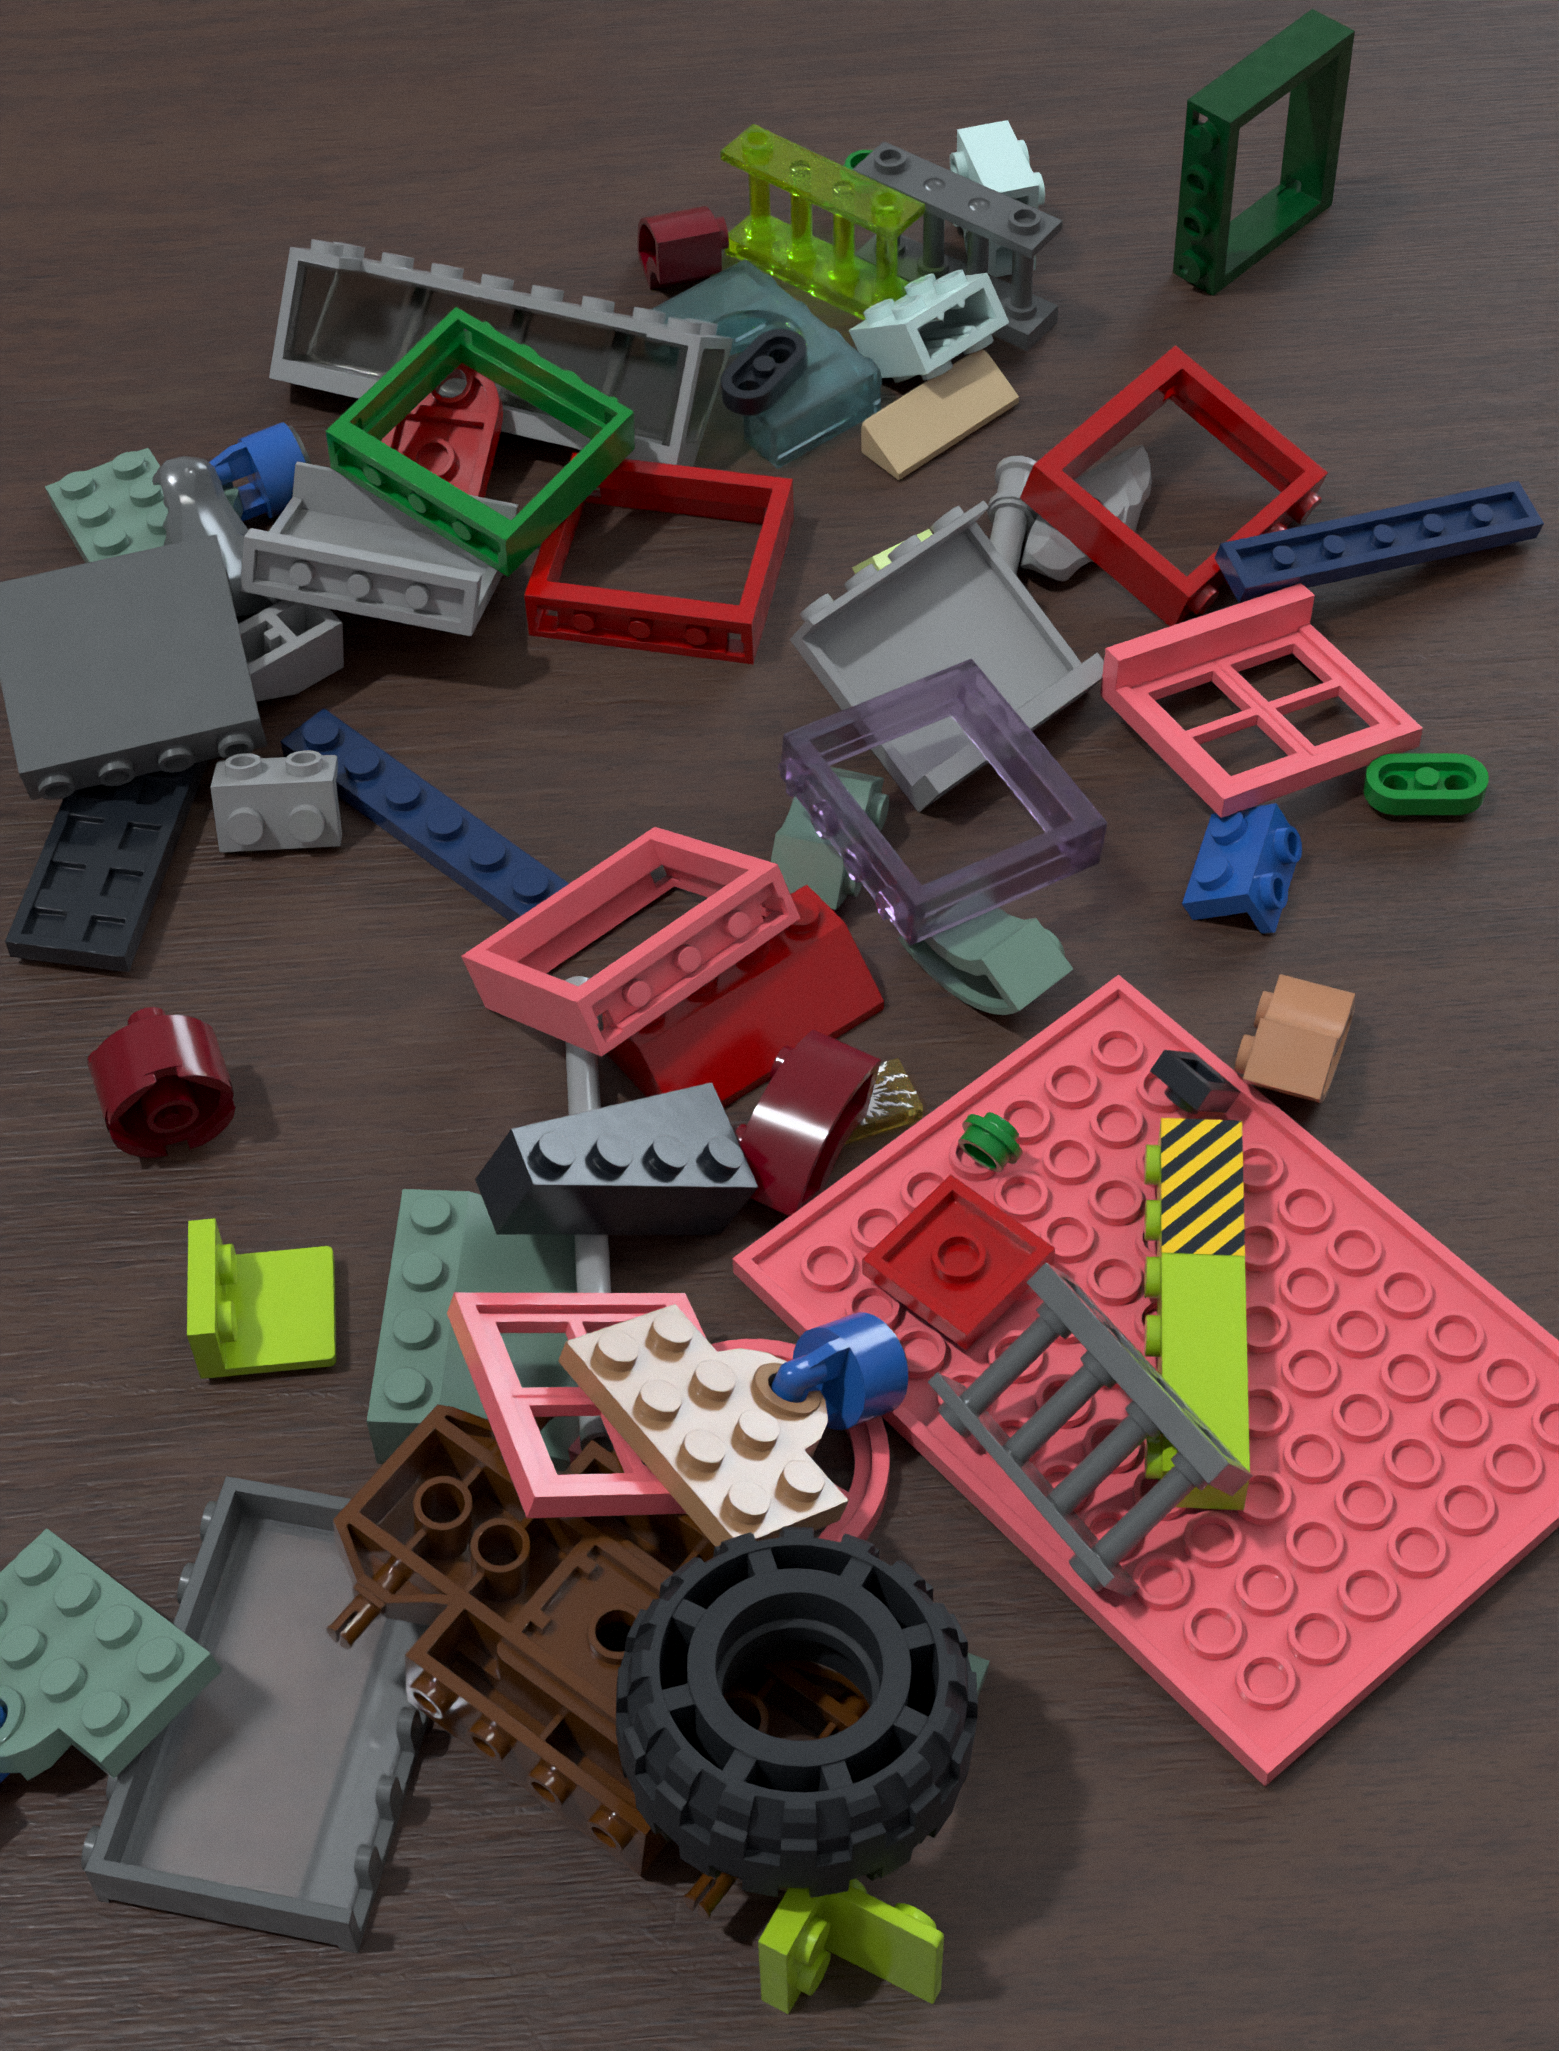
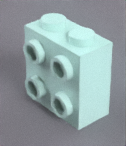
(1000, 162)
(930, 325)

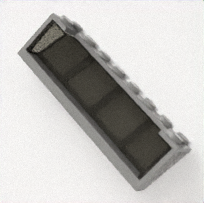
(357, 316)

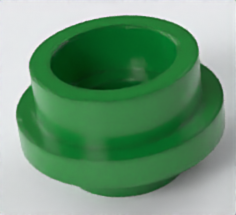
(990, 1141)

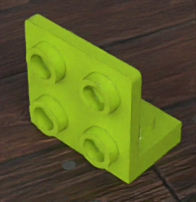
(258, 1307)
(883, 1939)

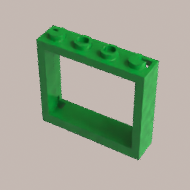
(500, 542)

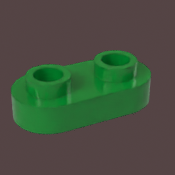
(1426, 784)

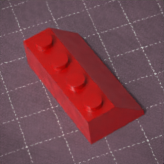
(747, 1014)

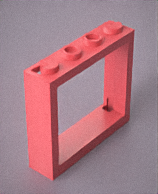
(656, 974)

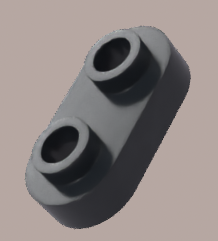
(764, 372)

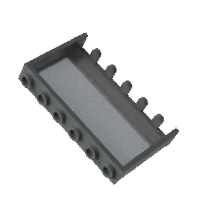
(293, 1762)

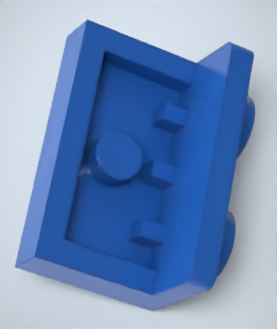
(1244, 867)

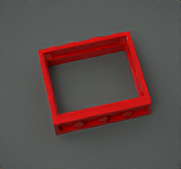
(1111, 542)
(661, 621)

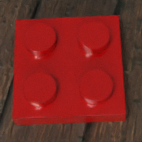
(957, 1261)

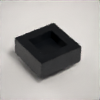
(1193, 1083)

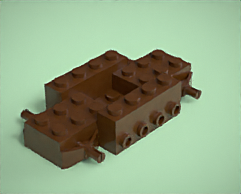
(518, 1619)

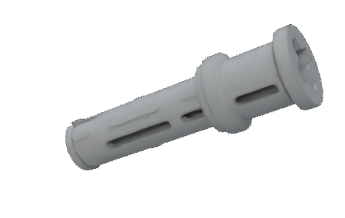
(1008, 512)

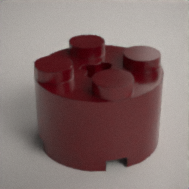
(162, 1083)

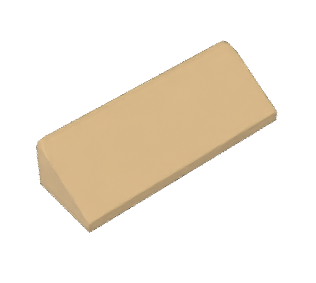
(937, 415)

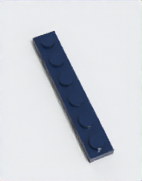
(1379, 540)
(427, 819)

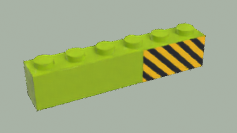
(1199, 1288)

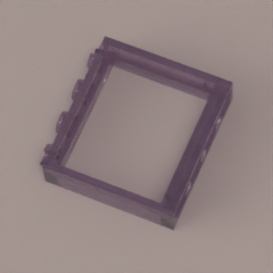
(918, 911)

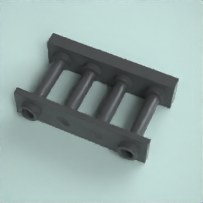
(986, 217)
(1153, 1411)

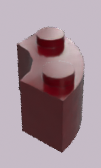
(681, 246)
(806, 1118)

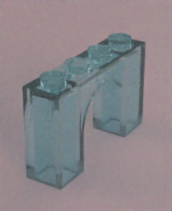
(825, 401)

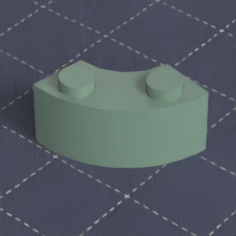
(815, 861)
(993, 961)

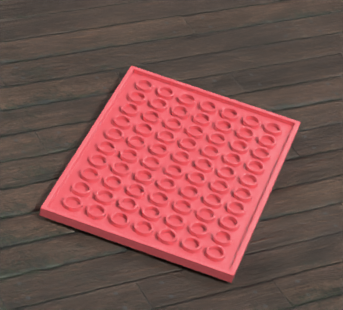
(1387, 1384)

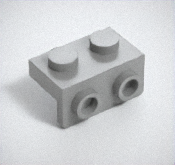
(276, 802)

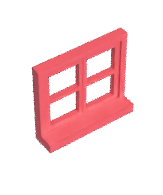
(1215, 651)
(511, 1409)

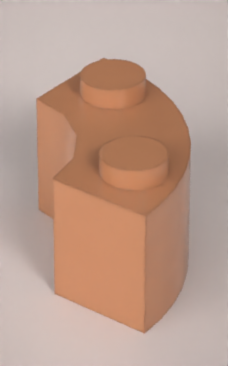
(1297, 1038)

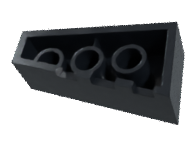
(621, 1170)

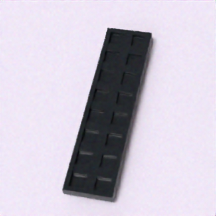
(103, 870)

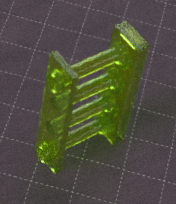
(792, 250)

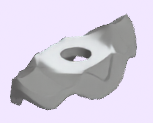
(1118, 485)

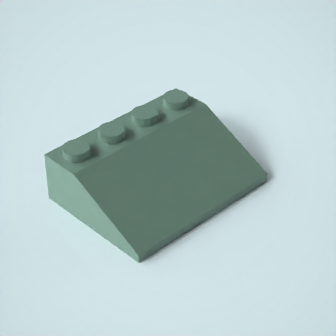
(446, 1248)

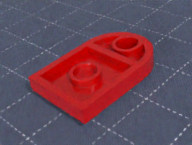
(454, 434)

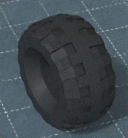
(782, 1806)

